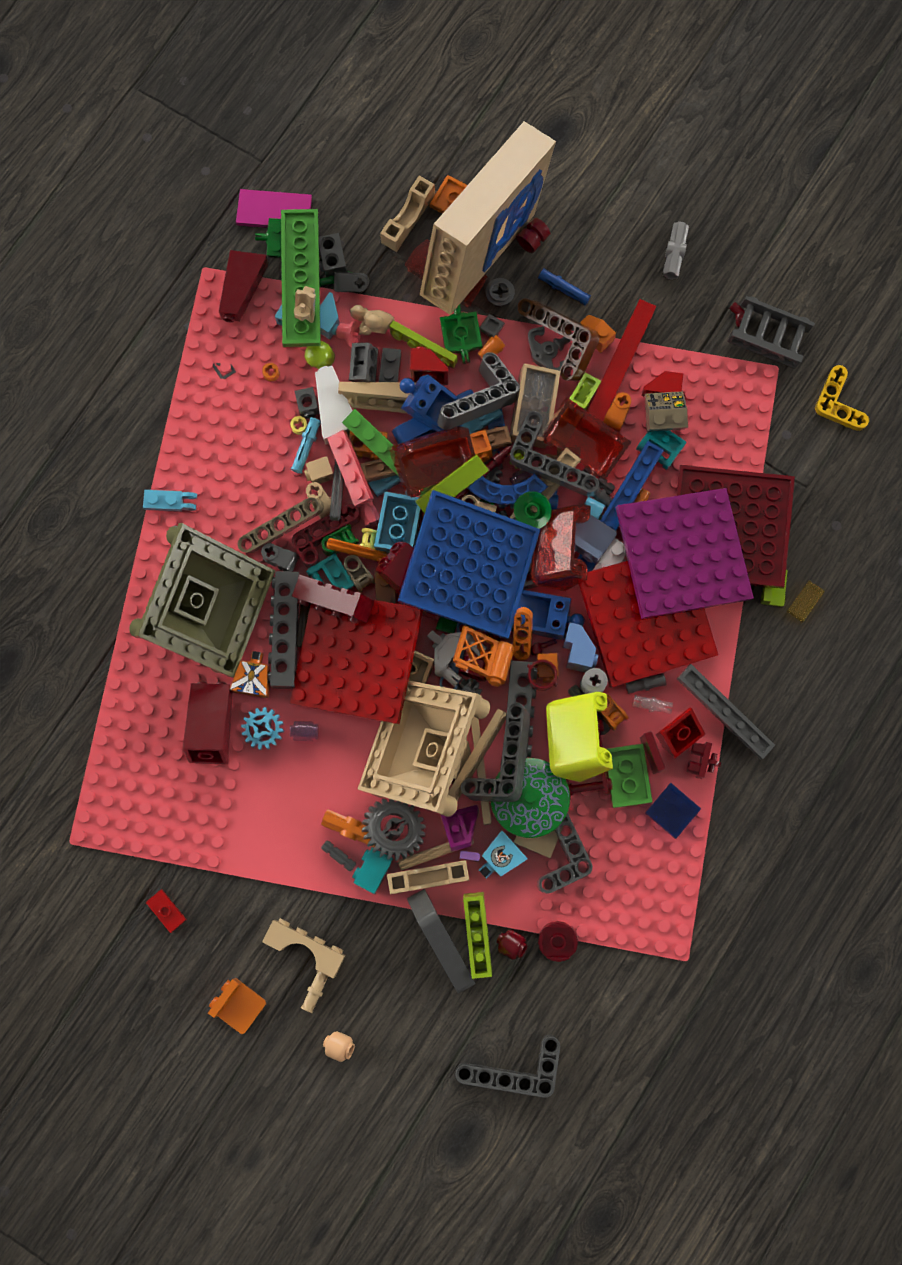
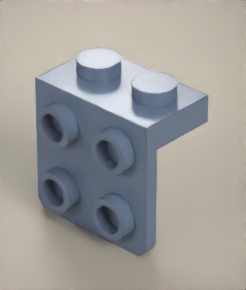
(593, 539)

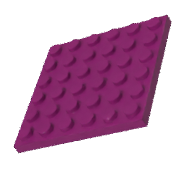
(684, 553)

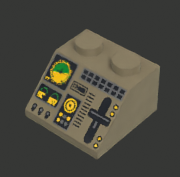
(666, 411)

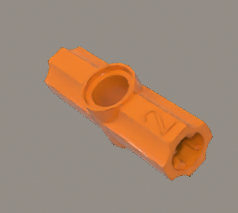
(345, 826)

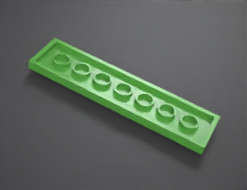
(299, 269)

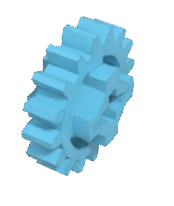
(267, 720)

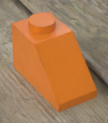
(605, 332)

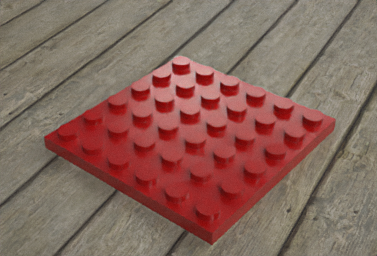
(638, 646)
(358, 666)

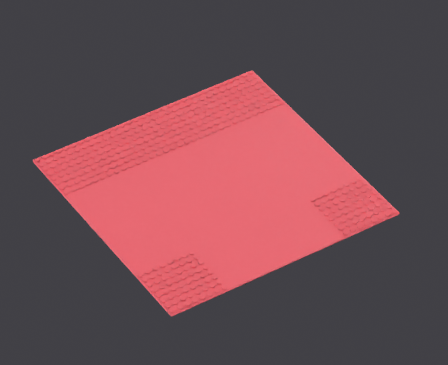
(268, 805)

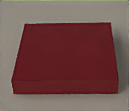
(652, 752)

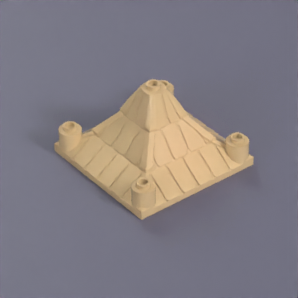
(426, 750)

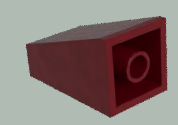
(394, 568)
(208, 723)

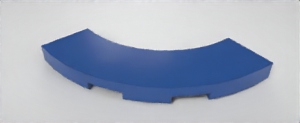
(505, 494)

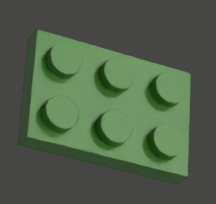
(629, 776)

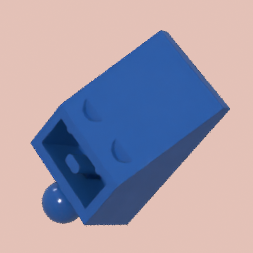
(431, 399)
(546, 613)

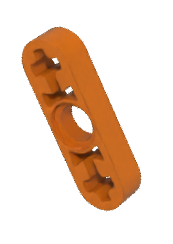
(527, 626)

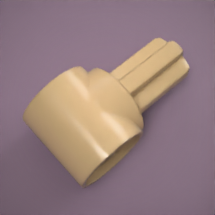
(476, 501)

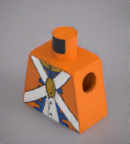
(252, 677)

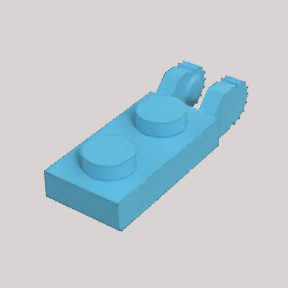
(168, 500)

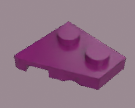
(460, 827)

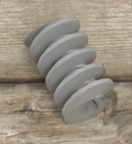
(596, 675)

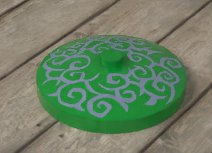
(541, 805)

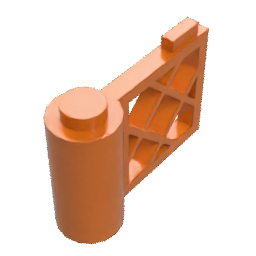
(496, 663)

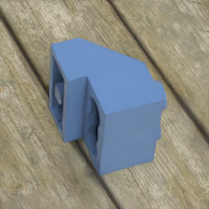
(582, 650)

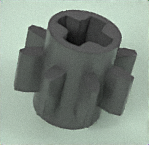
(469, 685)

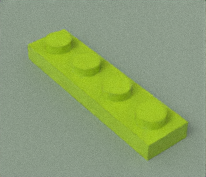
(414, 340)

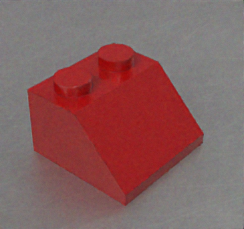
(424, 363)
(681, 733)

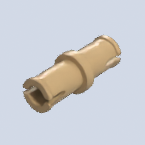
(314, 992)

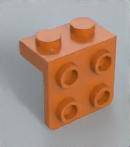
(237, 1005)

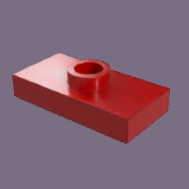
(166, 911)

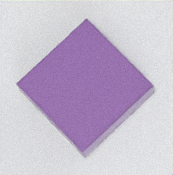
(469, 856)

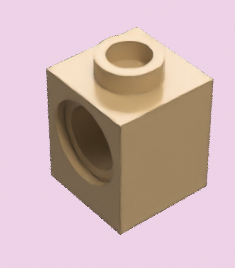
(319, 470)

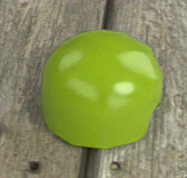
(320, 355)

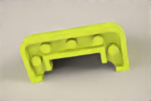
(575, 737)

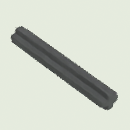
(337, 491)

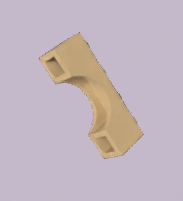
(417, 201)
(428, 877)
(327, 959)

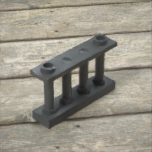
(758, 345)

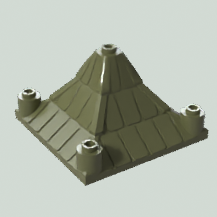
(204, 601)

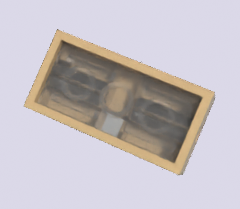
(537, 394)

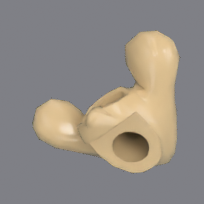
(372, 321)

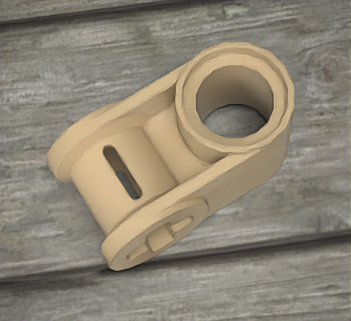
(321, 495)

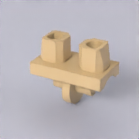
(305, 304)

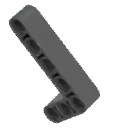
(500, 394)
(547, 462)
(507, 763)
(574, 860)
(440, 941)
(515, 1076)

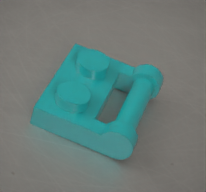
(666, 440)
(334, 571)

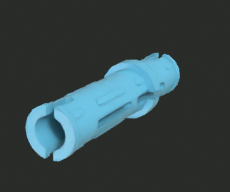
(309, 437)

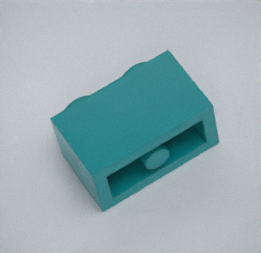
(372, 871)

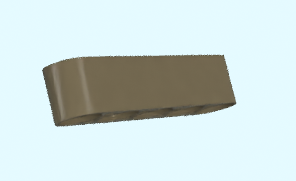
(289, 524)

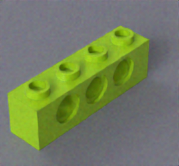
(477, 935)

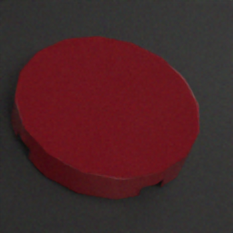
(558, 941)

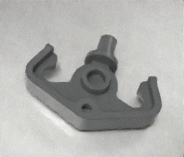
(544, 353)

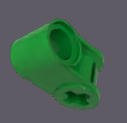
(339, 535)

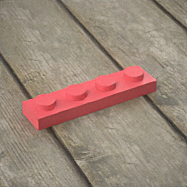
(350, 468)

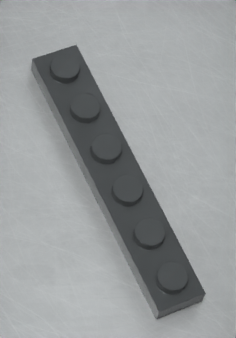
(725, 711)

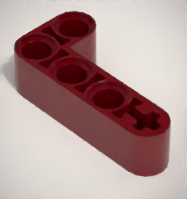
(322, 524)

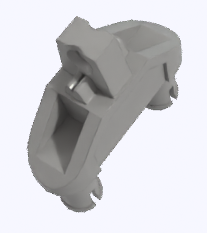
(444, 652)

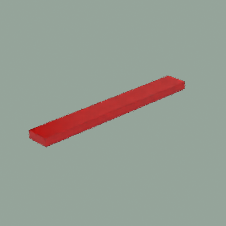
(621, 359)

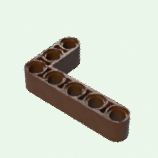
(564, 328)

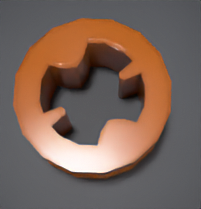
(266, 367)

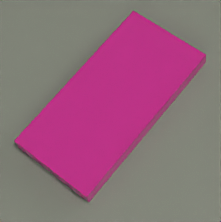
(258, 206)

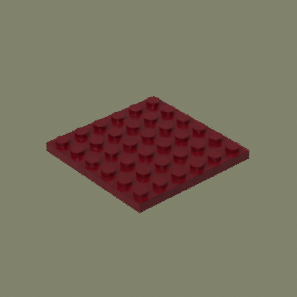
(760, 512)

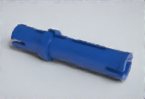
(565, 287)

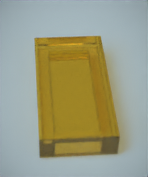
(805, 601)

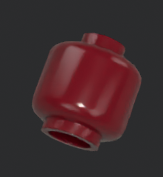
(511, 944)

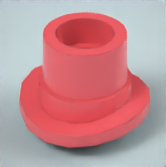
(349, 332)

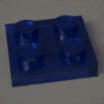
(672, 810)

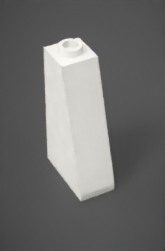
(332, 405)

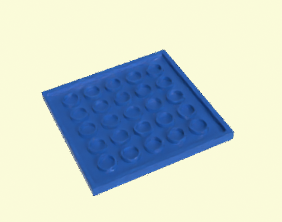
(469, 565)

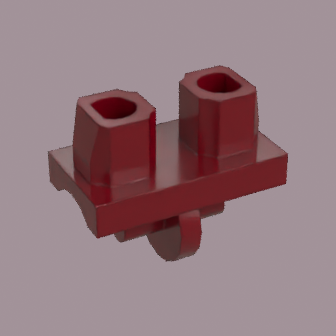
(703, 751)

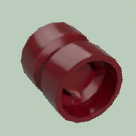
(530, 238)

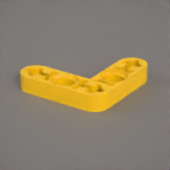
(833, 406)

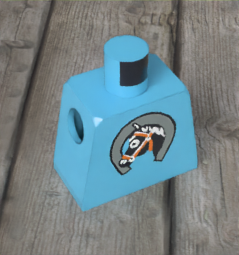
(501, 856)

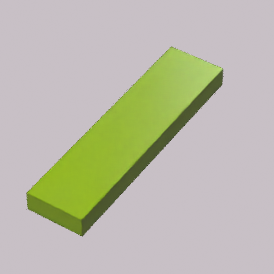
(456, 481)

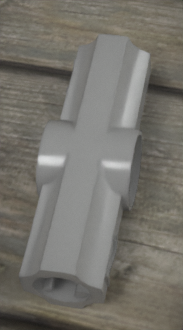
(675, 250)

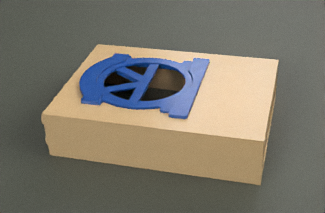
(486, 217)

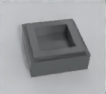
(491, 326)

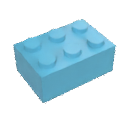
(397, 521)

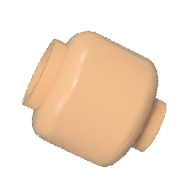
(338, 1046)

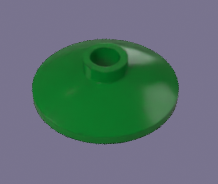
(524, 513)

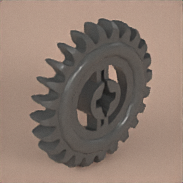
(383, 839)

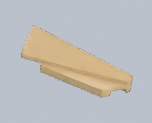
(374, 395)

